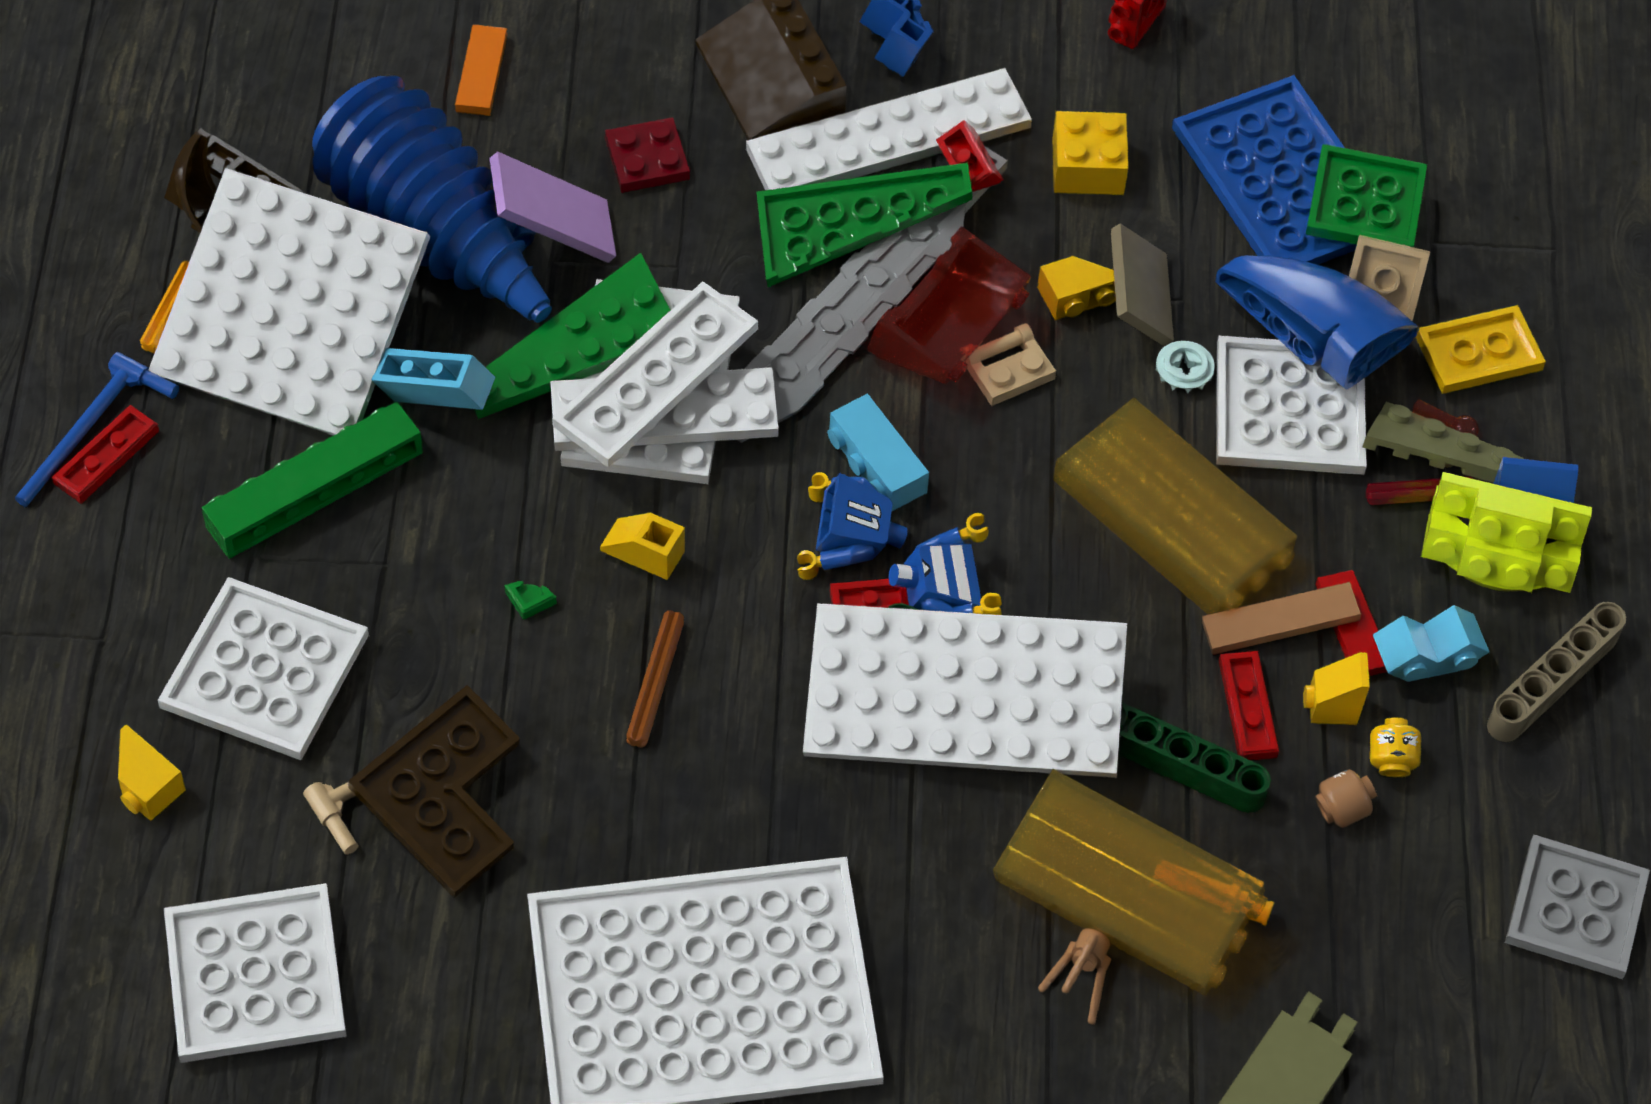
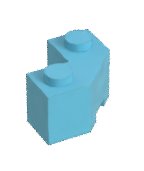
(1433, 648)

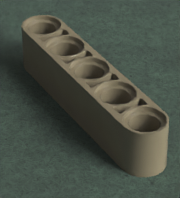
(1551, 685)

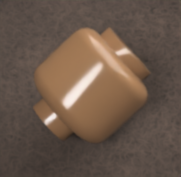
(1345, 798)

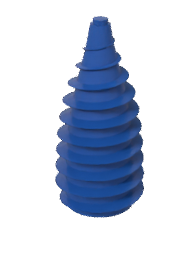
(403, 164)

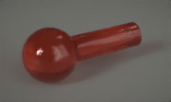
(1462, 423)

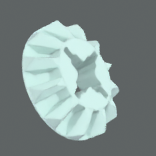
(1196, 358)

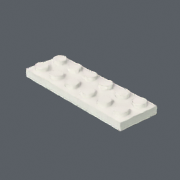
(655, 374)
(719, 408)

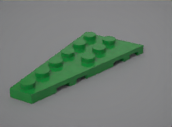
(832, 218)

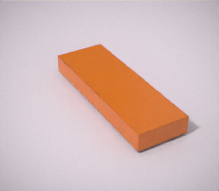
(481, 70)

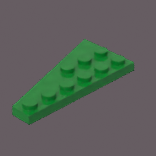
(579, 338)

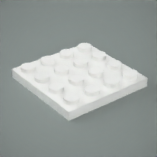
(1285, 411)
(263, 668)
(254, 973)

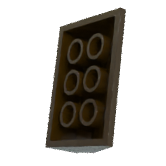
(773, 68)

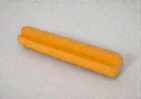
(156, 326)

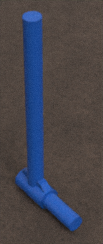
(123, 372)

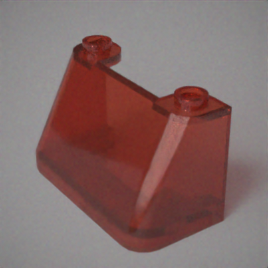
(951, 310)

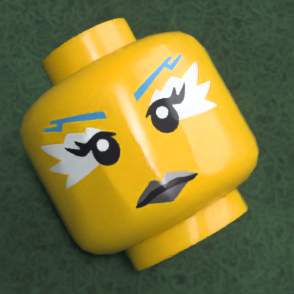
(1395, 748)

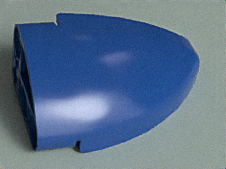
(1319, 314)

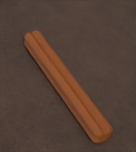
(655, 679)

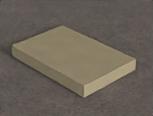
(1142, 285)

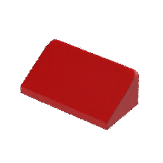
(964, 146)

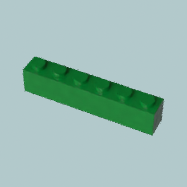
(312, 479)

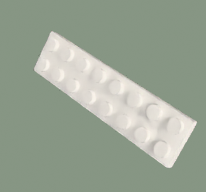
(887, 132)

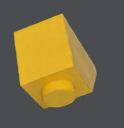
(1338, 691)
(146, 776)

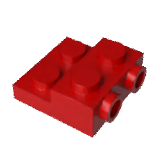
(1132, 19)

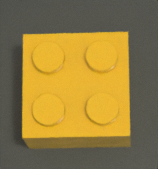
(1090, 153)

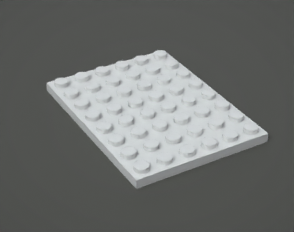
(705, 987)

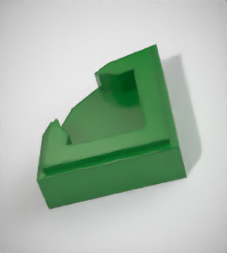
(529, 598)

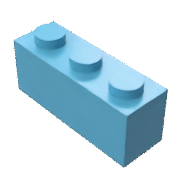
(433, 378)
(877, 451)

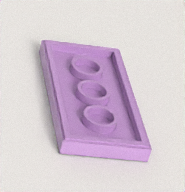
(552, 207)

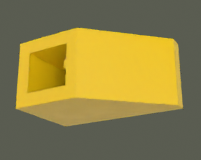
(1075, 286)
(646, 543)

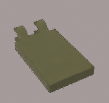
(1294, 1060)

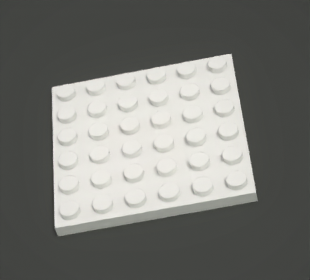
(289, 303)

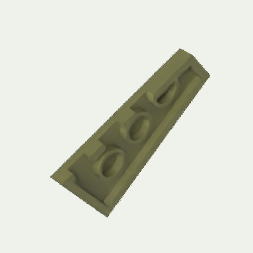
(1429, 438)

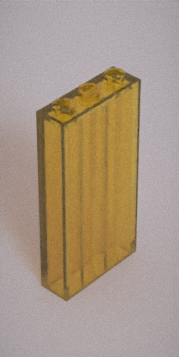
(1175, 508)
(1131, 882)

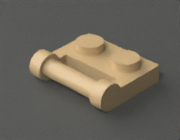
(1012, 374)

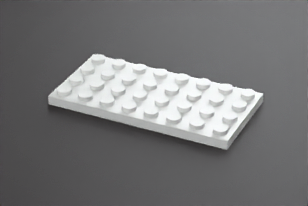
(966, 690)

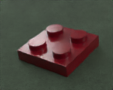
(647, 155)

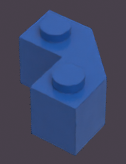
(901, 28)

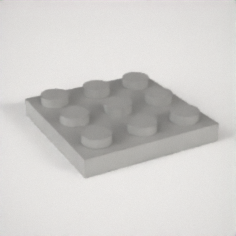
(1577, 906)

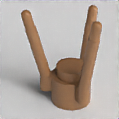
(1086, 954)

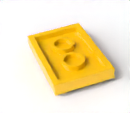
(1480, 349)

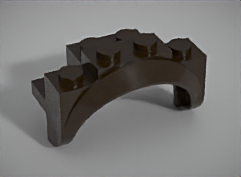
(191, 181)

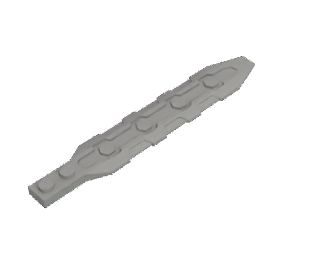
(853, 303)

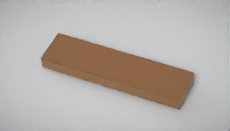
(1281, 618)

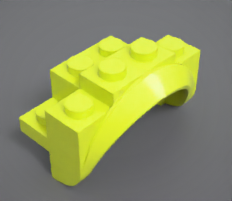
(1505, 535)

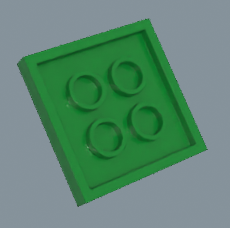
(1365, 197)

